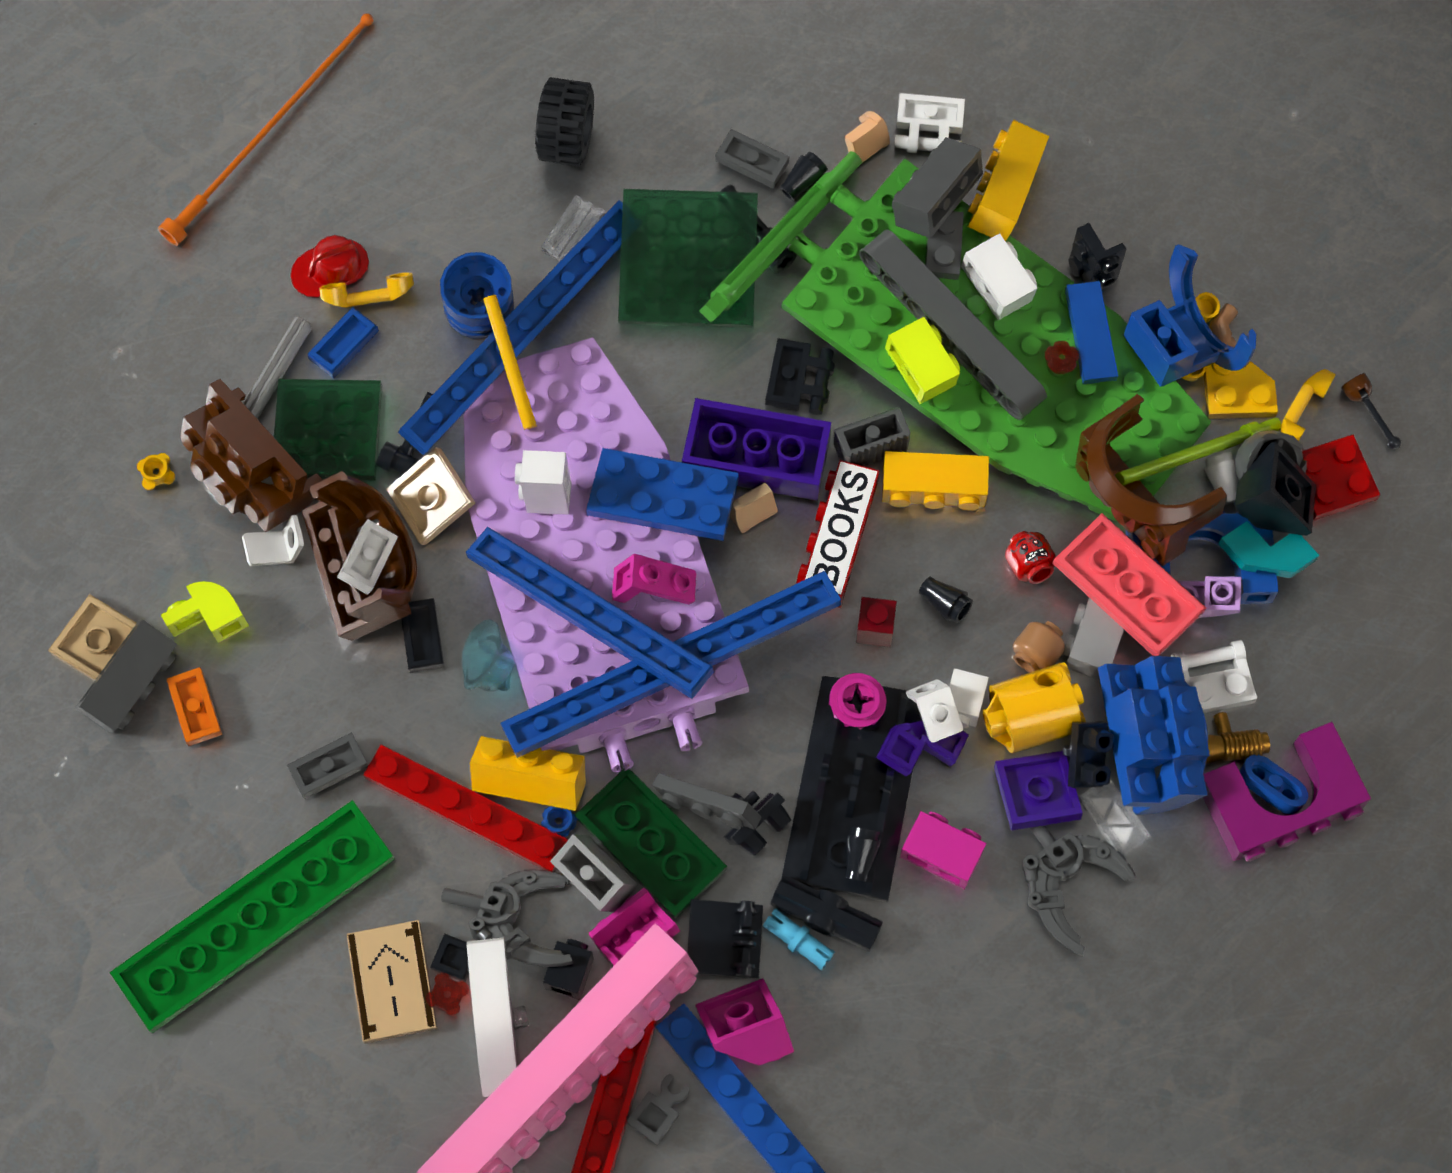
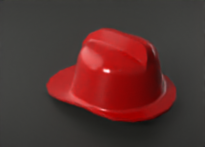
(330, 261)

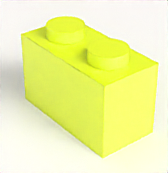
(923, 359)

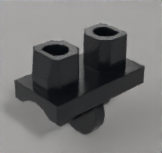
(1088, 754)
(770, 811)

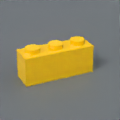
(935, 480)
(536, 777)

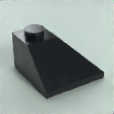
(1277, 494)

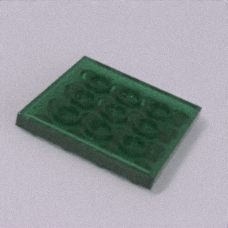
(680, 251)

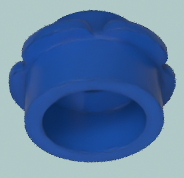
(568, 820)

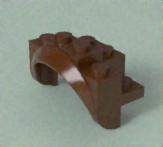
(238, 453)

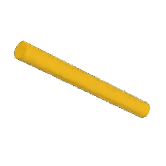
(510, 362)

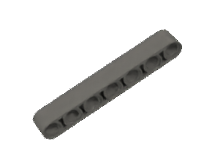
(960, 330)

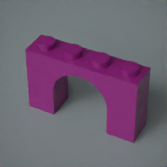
(1251, 829)

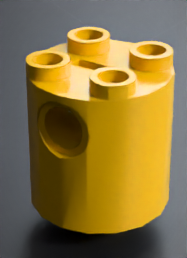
(1033, 708)

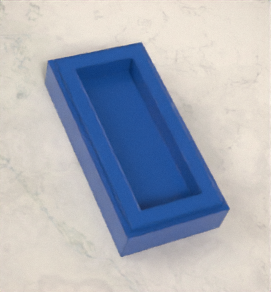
(343, 342)

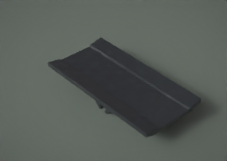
(849, 788)

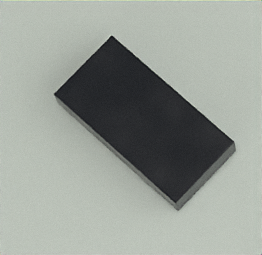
(422, 637)

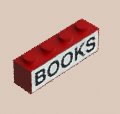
(841, 524)

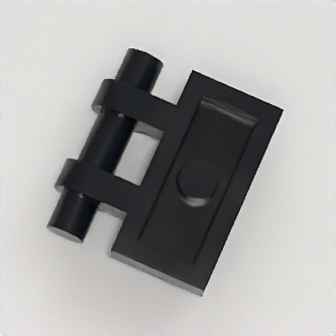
(789, 372)

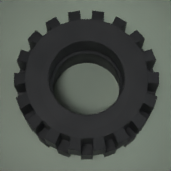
(564, 121)

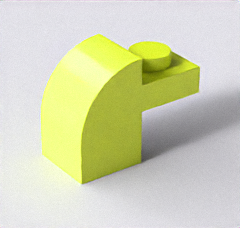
(208, 604)

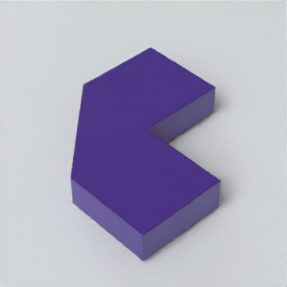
(908, 740)

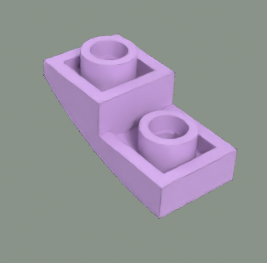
(1217, 594)

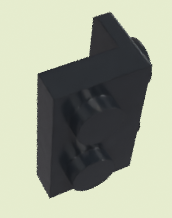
(1091, 259)

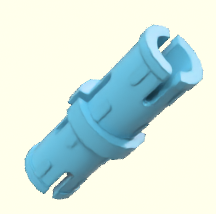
(798, 939)

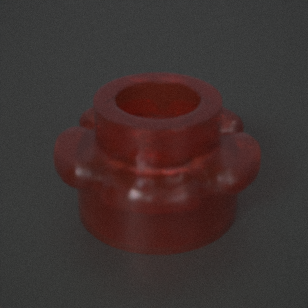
(1059, 365)

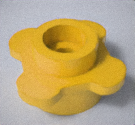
(149, 464)

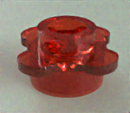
(449, 1004)

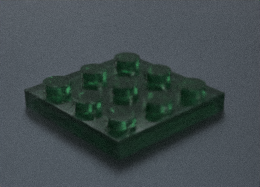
(330, 425)

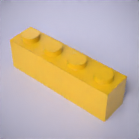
(1008, 181)

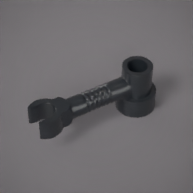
(398, 458)

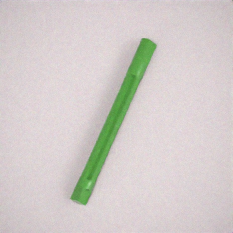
(779, 238)

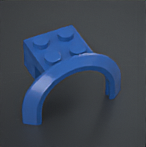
(1177, 338)

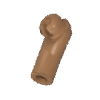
(1220, 324)

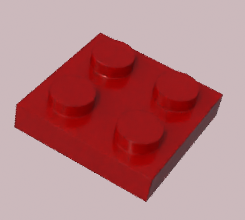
(1339, 476)

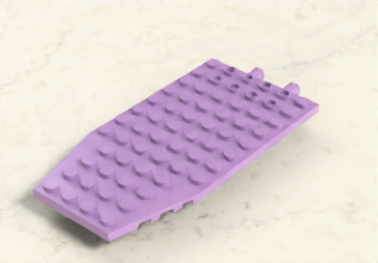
(579, 411)

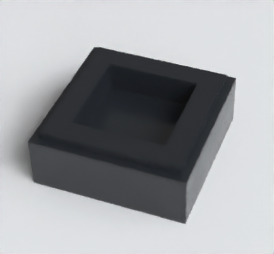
(452, 958)

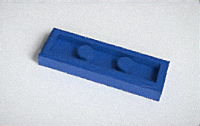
(1091, 332)

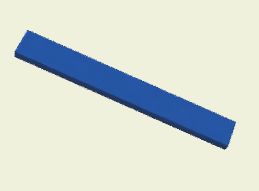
(590, 612)

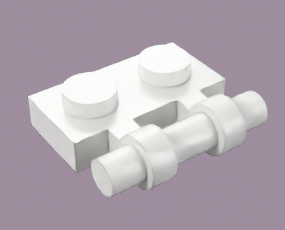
(927, 114)

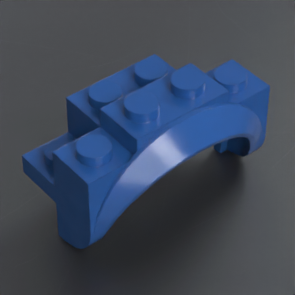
(1155, 728)

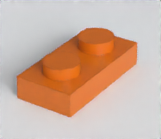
(194, 706)

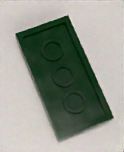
(651, 842)

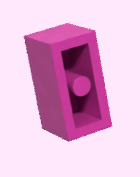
(943, 848)

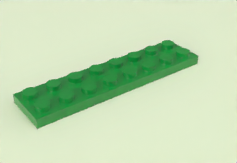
(251, 916)

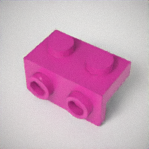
(628, 923)

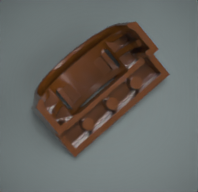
(1159, 527)
(332, 532)

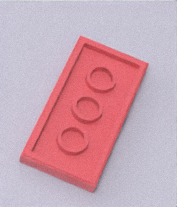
(1129, 585)

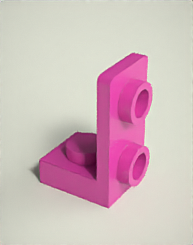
(653, 577)

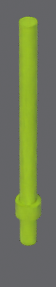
(1196, 452)

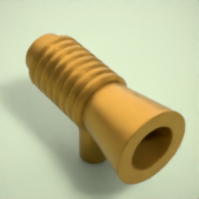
(1237, 744)

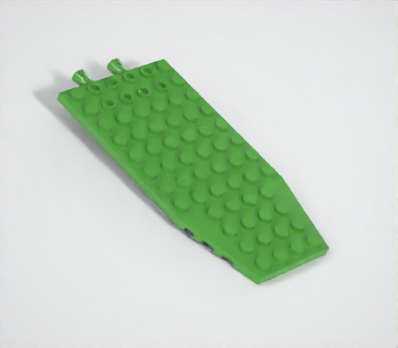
(858, 313)

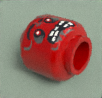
(1030, 557)

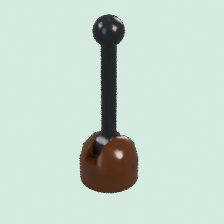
(1359, 390)

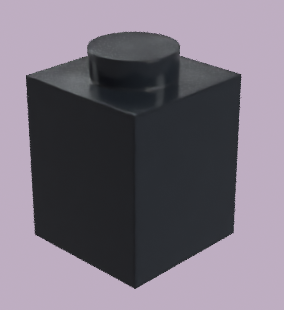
(571, 978)

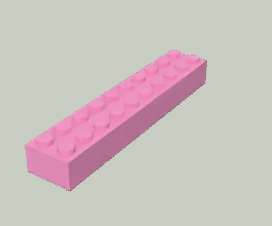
(569, 1059)

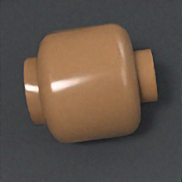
(1038, 646)

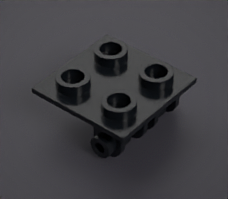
(725, 937)

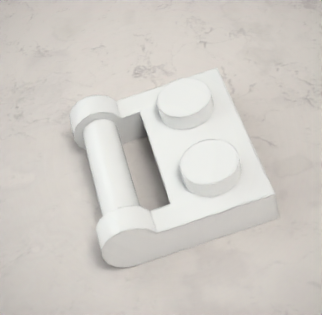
(1221, 688)

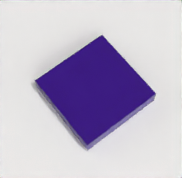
(1037, 790)

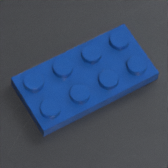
(662, 494)

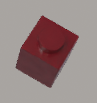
(876, 621)

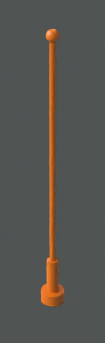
(174, 229)

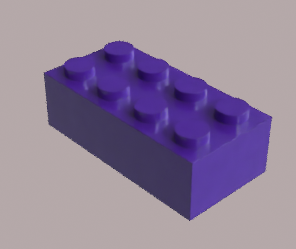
(759, 446)

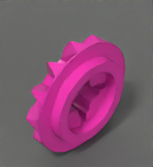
(868, 689)

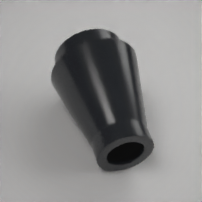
(803, 175)
(946, 599)
(860, 852)

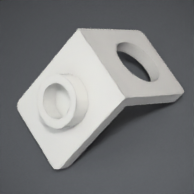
(274, 546)
(936, 709)

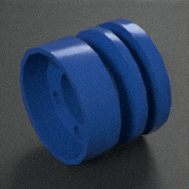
(470, 280)

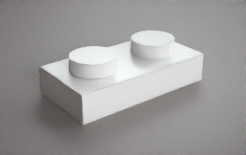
(367, 557)

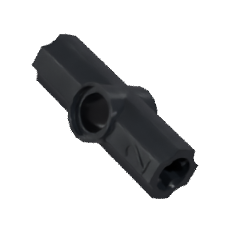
(826, 913)

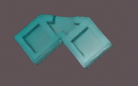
(1253, 553)

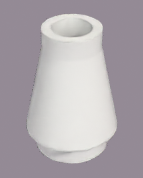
(1222, 474)

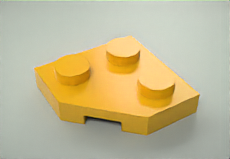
(1239, 393)

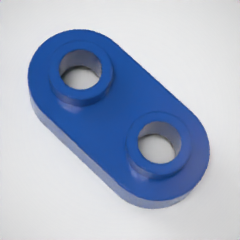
(1274, 784)

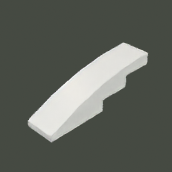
(492, 1012)

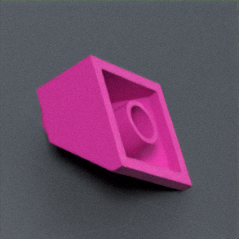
(746, 1024)

